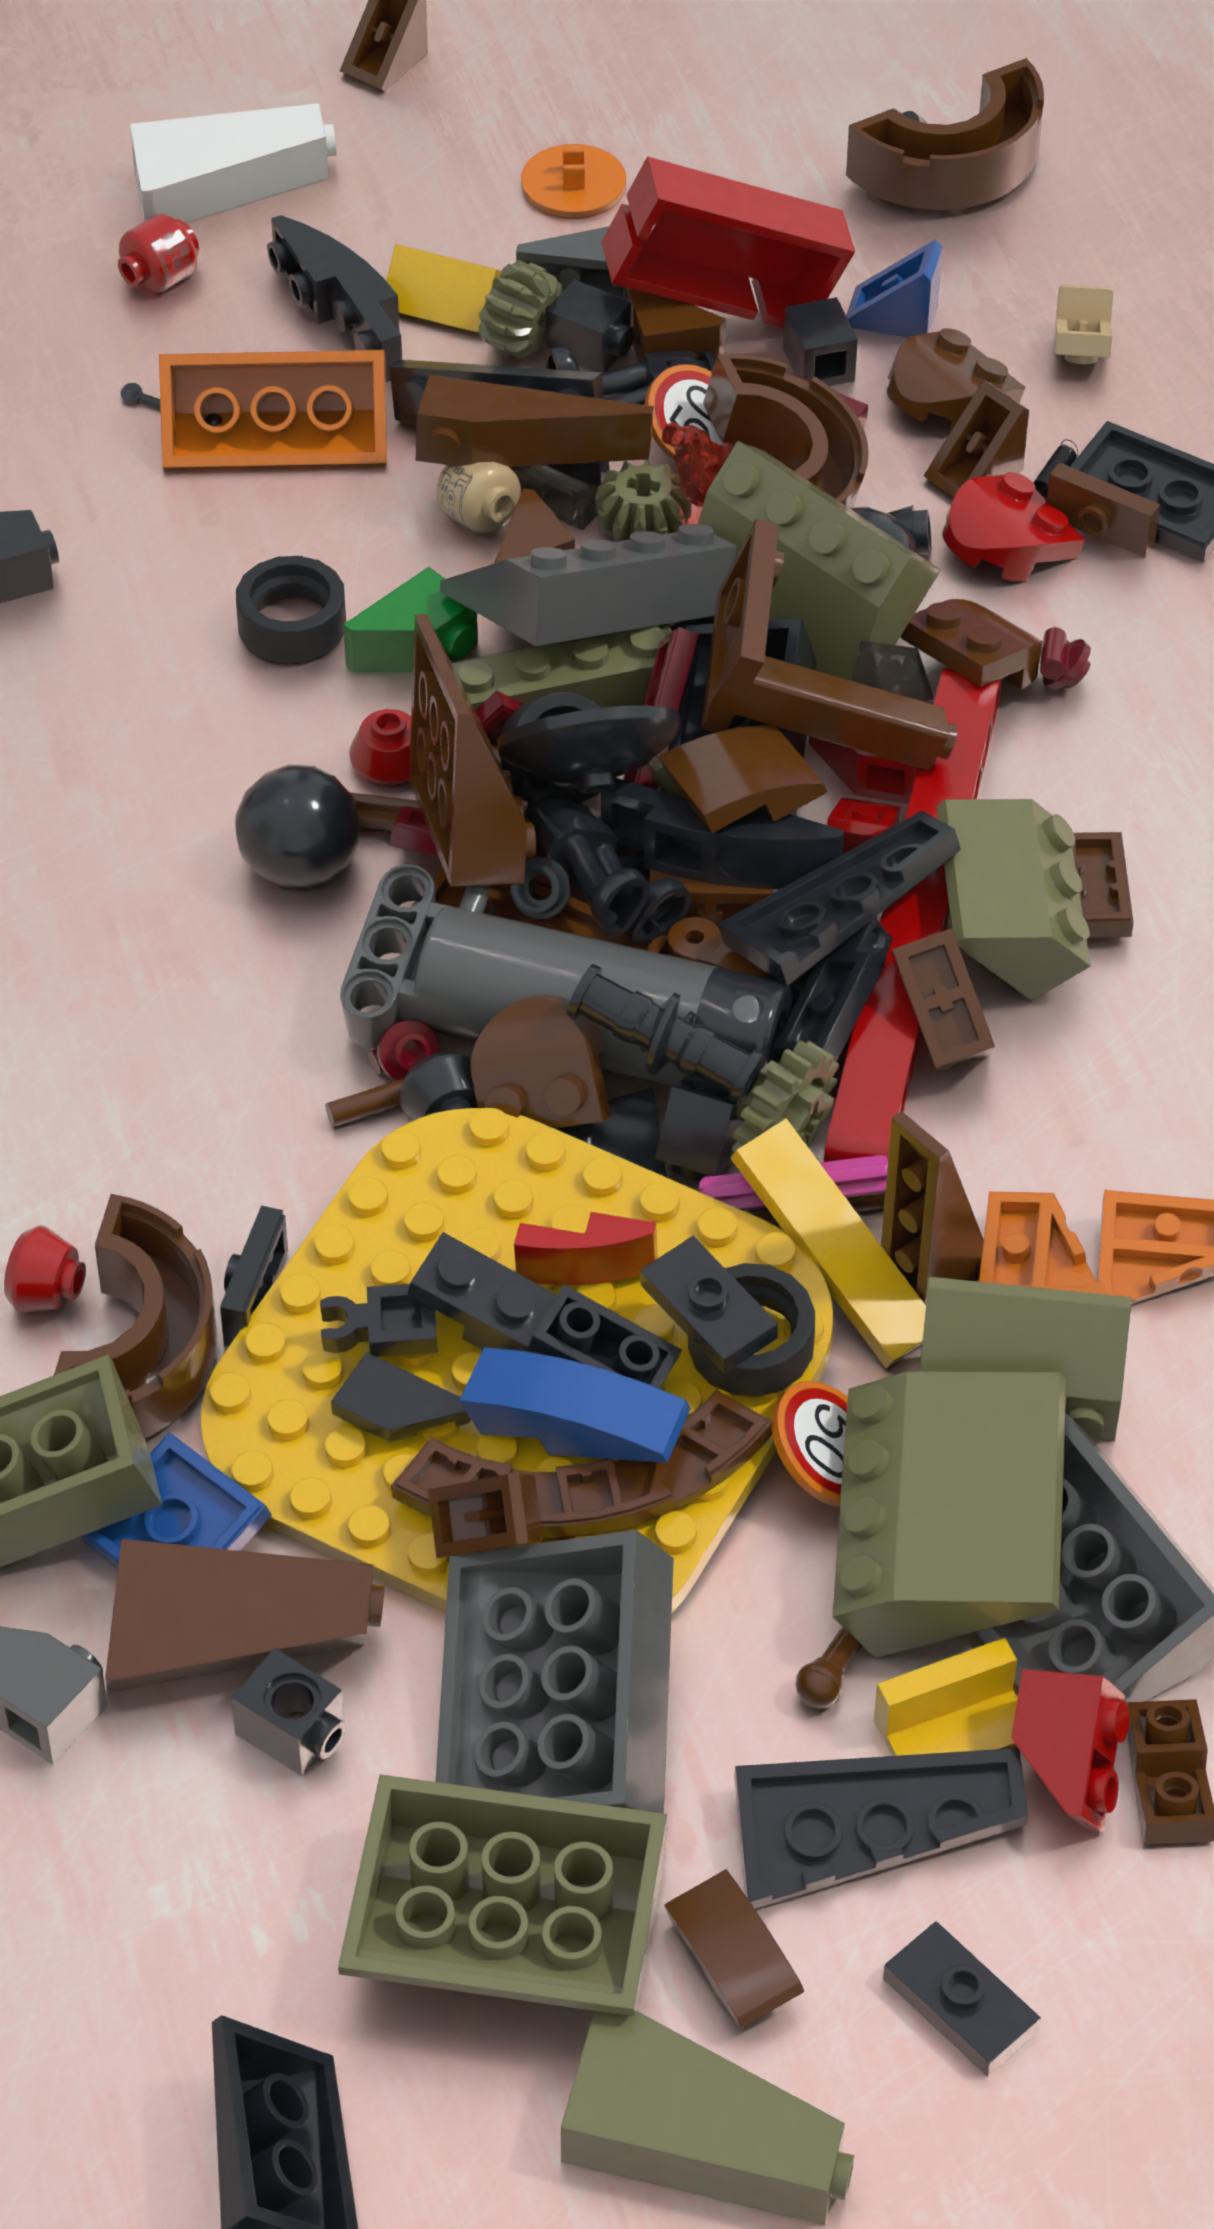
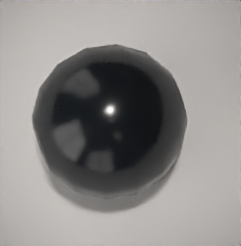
(297, 827)

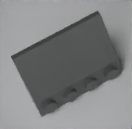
(600, 586)
(1126, 1589)
(559, 1671)

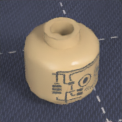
(479, 495)

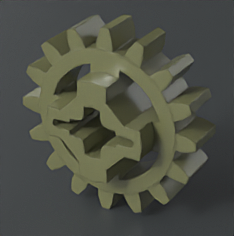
(789, 1090)

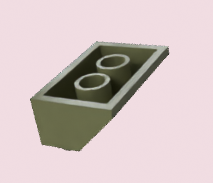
(1016, 892)
(1033, 1330)
(70, 1460)

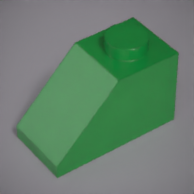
(384, 632)

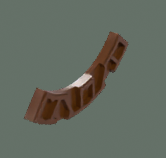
(605, 1492)

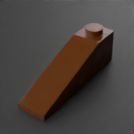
(520, 426)
(926, 1211)

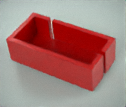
(708, 234)

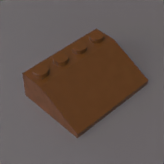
(460, 776)

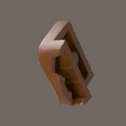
(942, 374)
(975, 642)
(541, 1064)

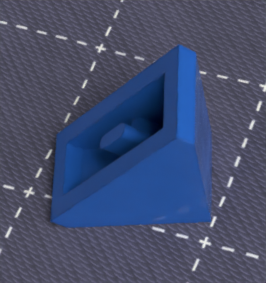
(900, 297)

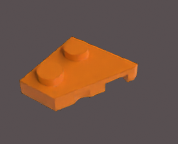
(1154, 1243)
(1032, 1245)

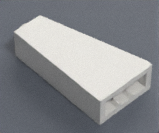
(228, 159)

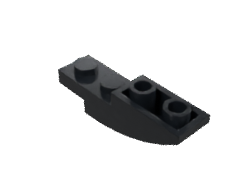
(337, 286)
(742, 854)
(519, 1315)

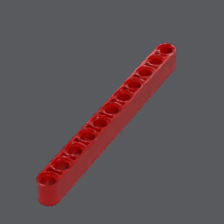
(887, 1031)

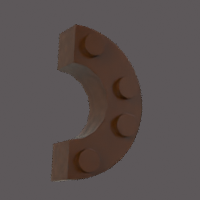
(955, 162)
(790, 419)
(174, 1338)

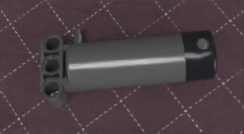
(471, 965)

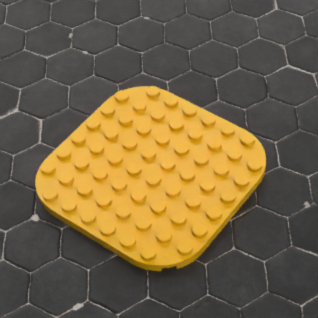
(476, 1180)

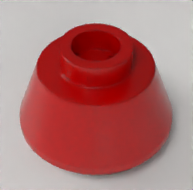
(383, 747)
(42, 1272)

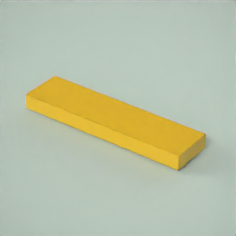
(836, 1239)

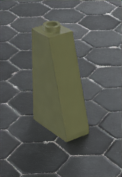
(698, 2123)

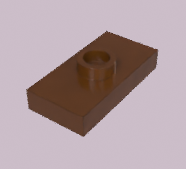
(1104, 509)
(1105, 884)

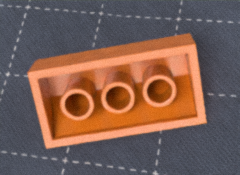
(273, 408)

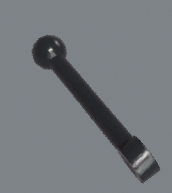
(133, 394)

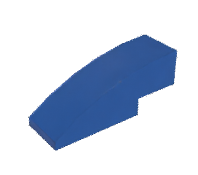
(572, 1407)

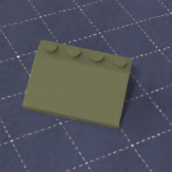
(837, 566)
(949, 1505)
(506, 1895)

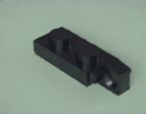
(837, 992)

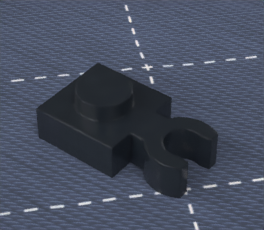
(389, 1321)

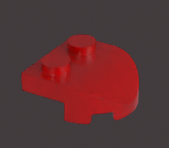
(1008, 526)

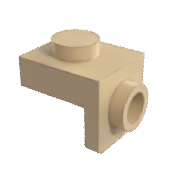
(1083, 323)

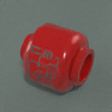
(158, 254)

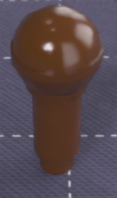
(821, 1681)

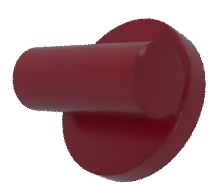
(1061, 661)
(402, 1047)

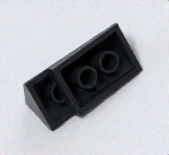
(278, 2133)

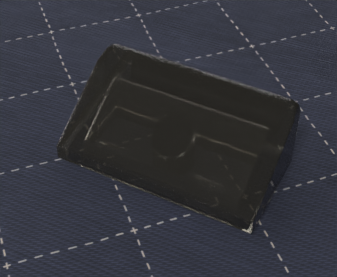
(565, 496)
(892, 670)

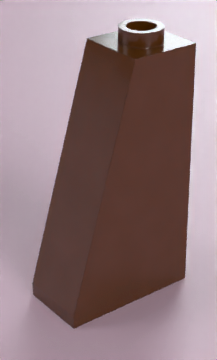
(225, 1610)

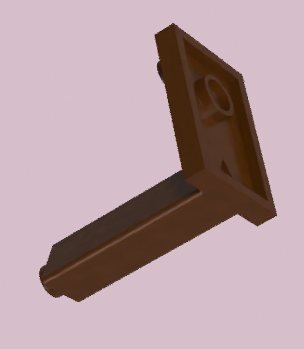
(799, 698)

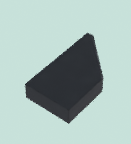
(394, 1401)

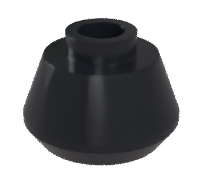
(438, 1085)

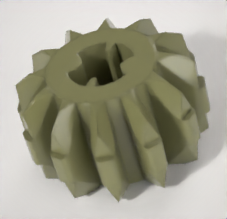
(517, 308)
(641, 501)

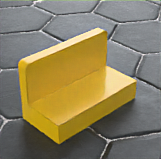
(440, 287)
(951, 1704)

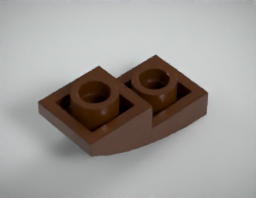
(1170, 1772)
(734, 1948)

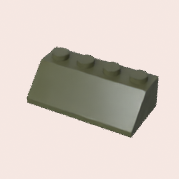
(604, 668)

